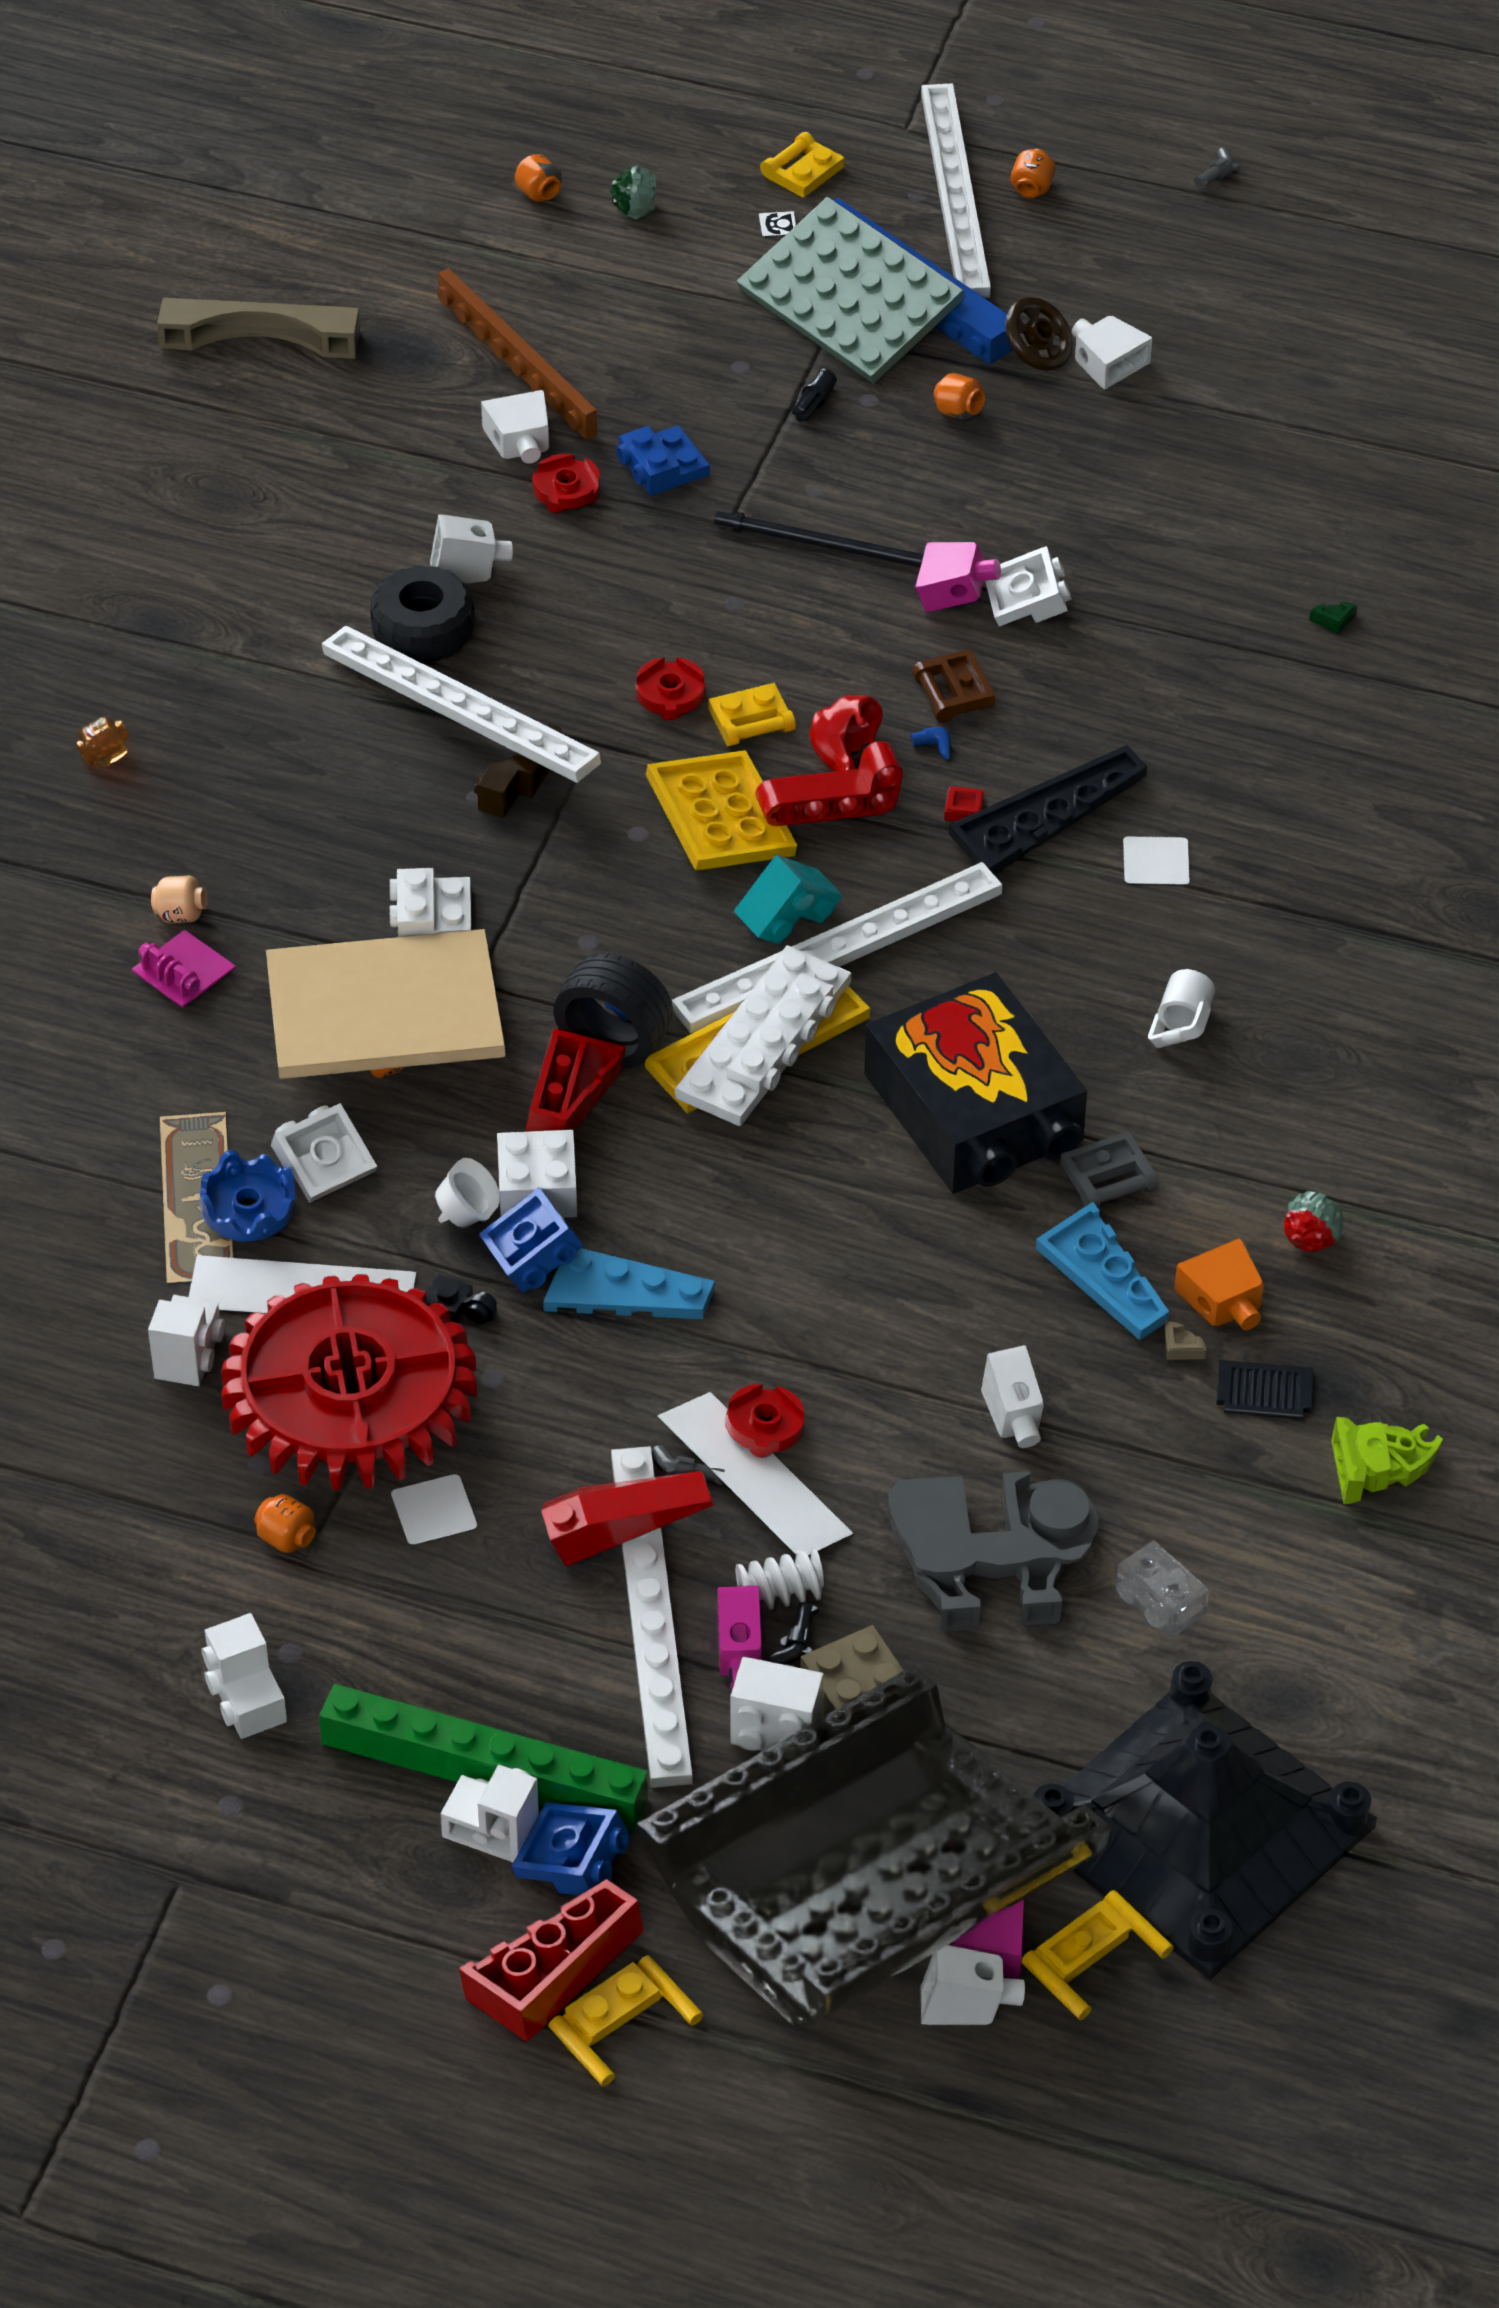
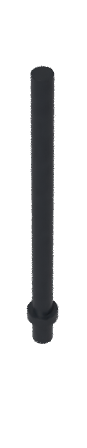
(740, 522)

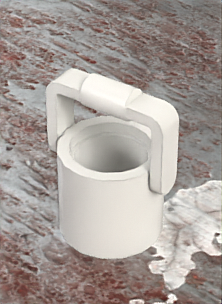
(1183, 1008)

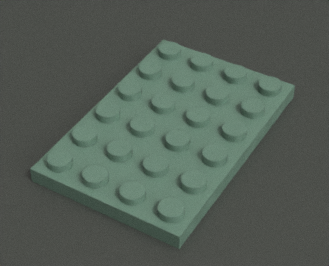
(850, 289)

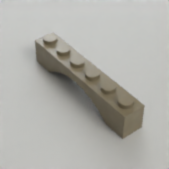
(197, 322)

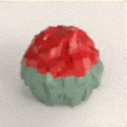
(1313, 1222)

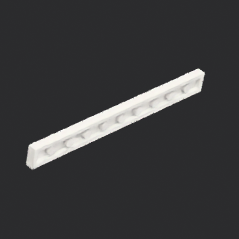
(955, 187)
(462, 704)
(847, 941)
(654, 1639)

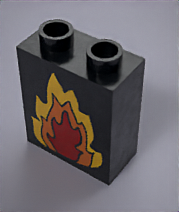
(975, 1083)

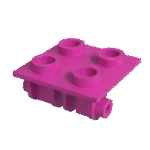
(181, 967)

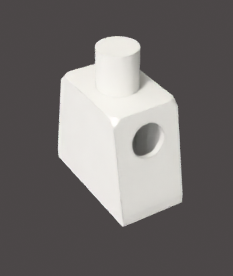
(1110, 349)
(517, 425)
(467, 548)
(1013, 1395)
(966, 1988)

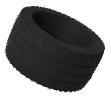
(627, 988)

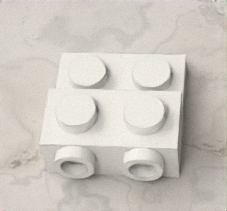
(1029, 588)
(429, 903)
(323, 1151)

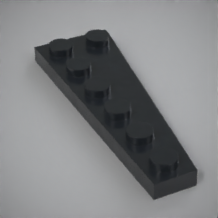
(1037, 814)

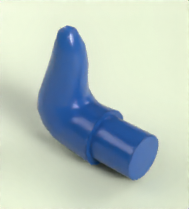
(933, 735)

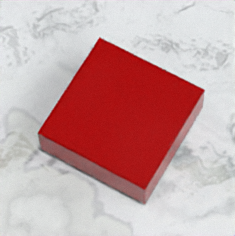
(962, 802)

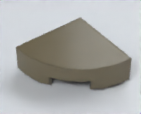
(1182, 1343)

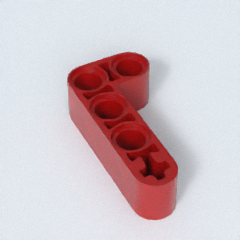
(836, 794)

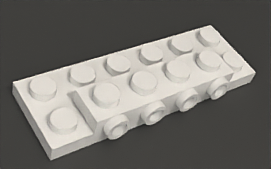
(763, 1036)

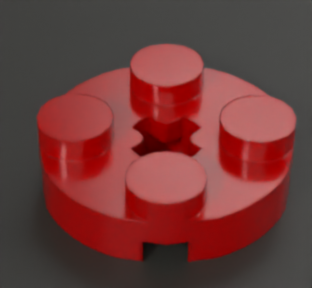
(580, 490)
(670, 701)
(759, 1435)

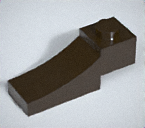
(507, 780)

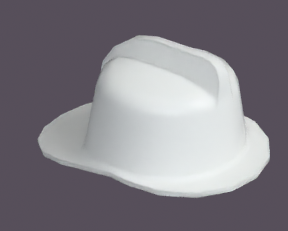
(467, 1194)

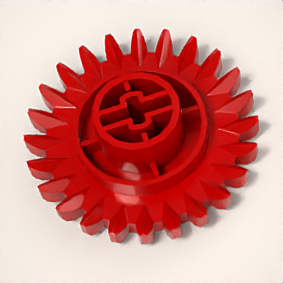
(395, 1349)

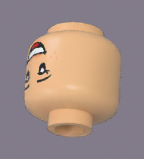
(179, 899)

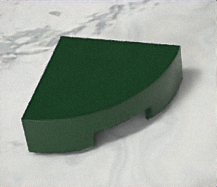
(1333, 616)

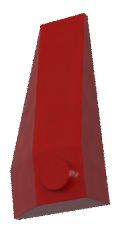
(617, 1512)

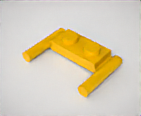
(1085, 1943)
(613, 2005)

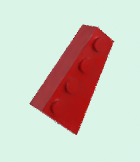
(553, 1962)

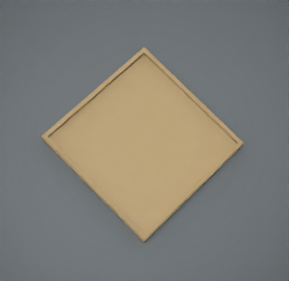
(384, 1004)

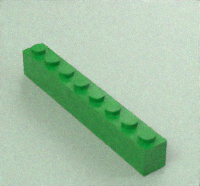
(459, 1747)

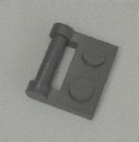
(1105, 1161)

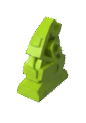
(1379, 1455)

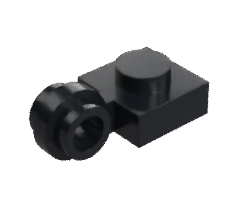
(459, 1298)

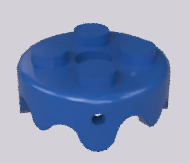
(241, 1179)

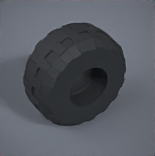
(422, 613)

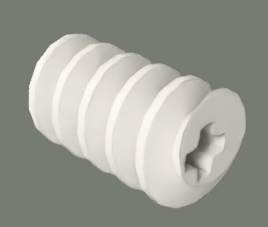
(784, 1579)

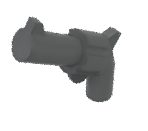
(1218, 169)
(682, 1465)

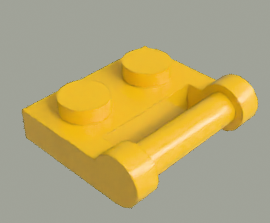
(809, 171)
(751, 713)

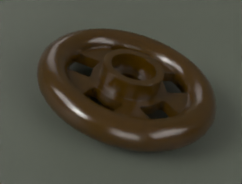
(1039, 333)

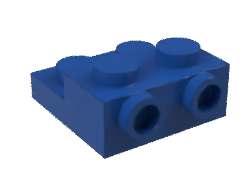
(661, 458)
(531, 1241)
(572, 1847)

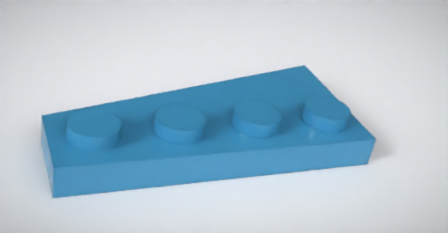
(1098, 1265)
(626, 1286)

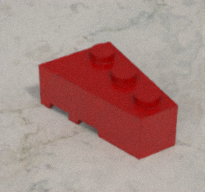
(572, 1080)

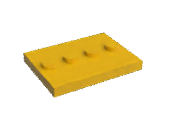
(717, 811)

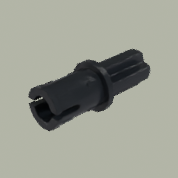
(814, 395)

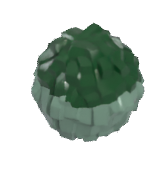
(634, 192)

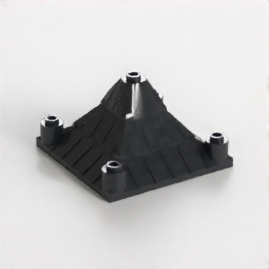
(1209, 1822)

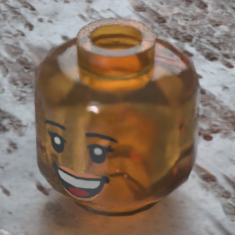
(102, 741)

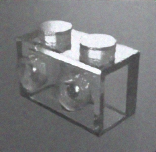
(1161, 1589)

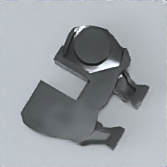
(1045, 1530)

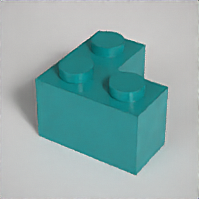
(783, 896)

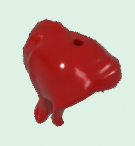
(844, 729)

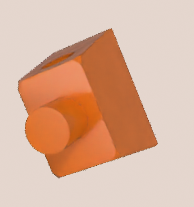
(1222, 1285)

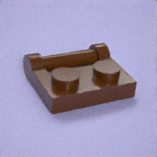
(963, 679)

